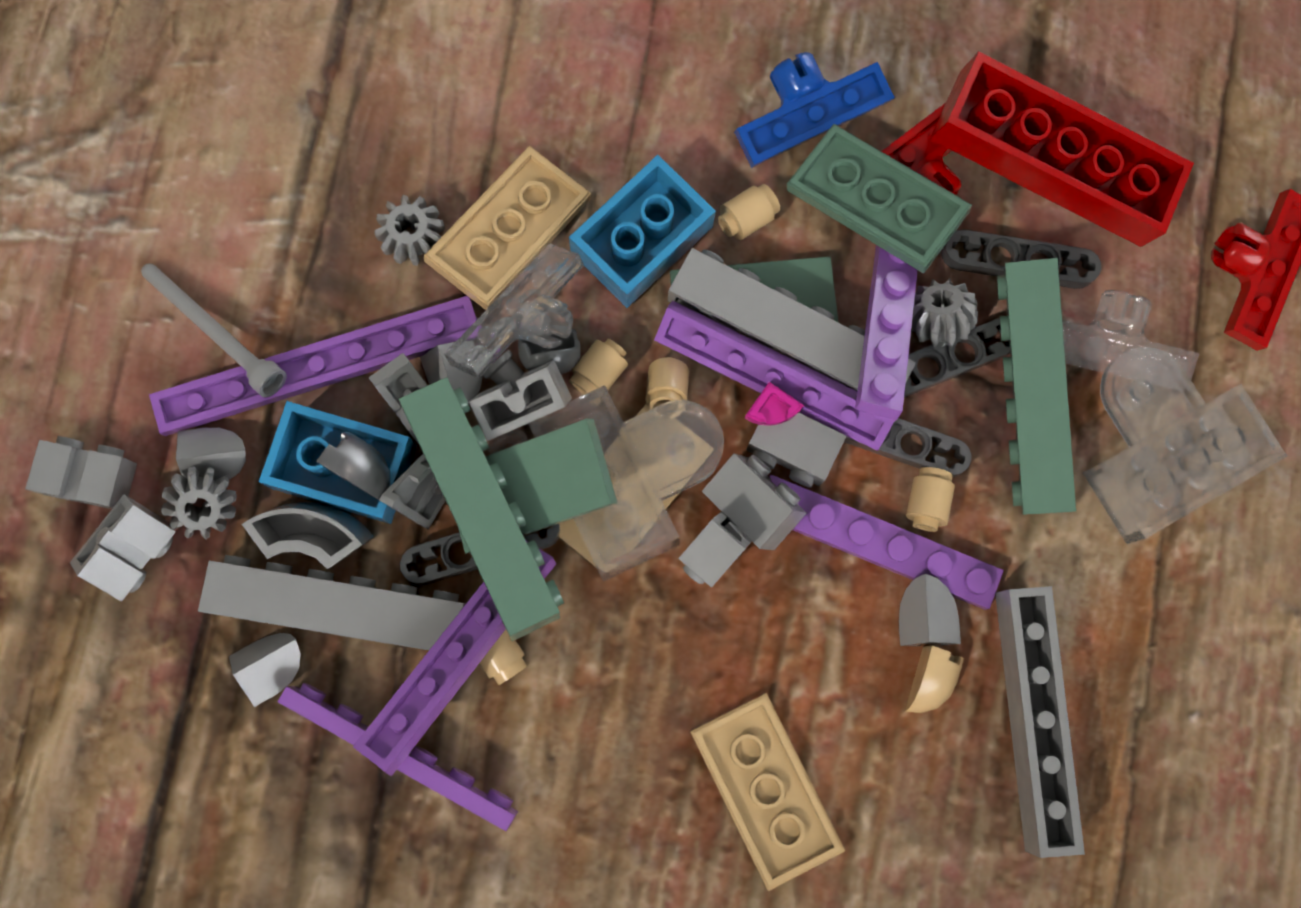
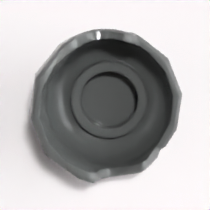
(565, 355)

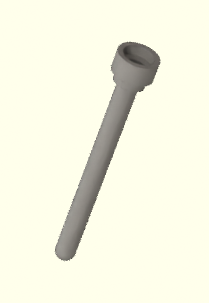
(263, 375)

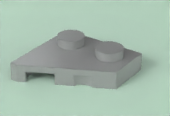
(415, 494)

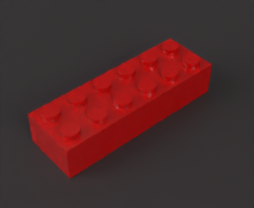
(1062, 150)

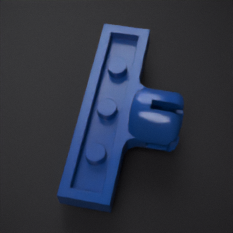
(810, 106)

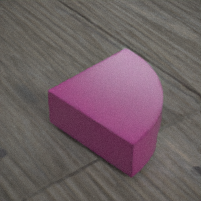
(773, 407)

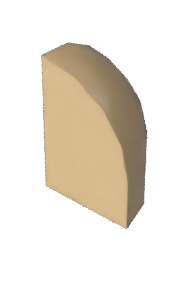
(934, 679)

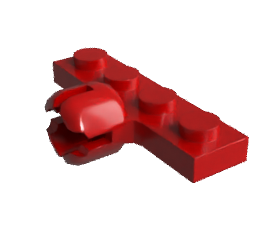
(924, 155)
(1264, 267)

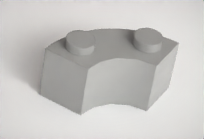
(308, 529)

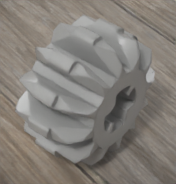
(401, 242)
(944, 312)
(185, 493)

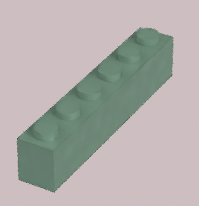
(1039, 387)
(480, 508)

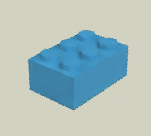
(642, 231)
(301, 440)

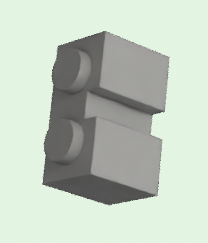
(505, 408)
(800, 446)
(81, 475)
(754, 502)
(122, 547)
(714, 550)

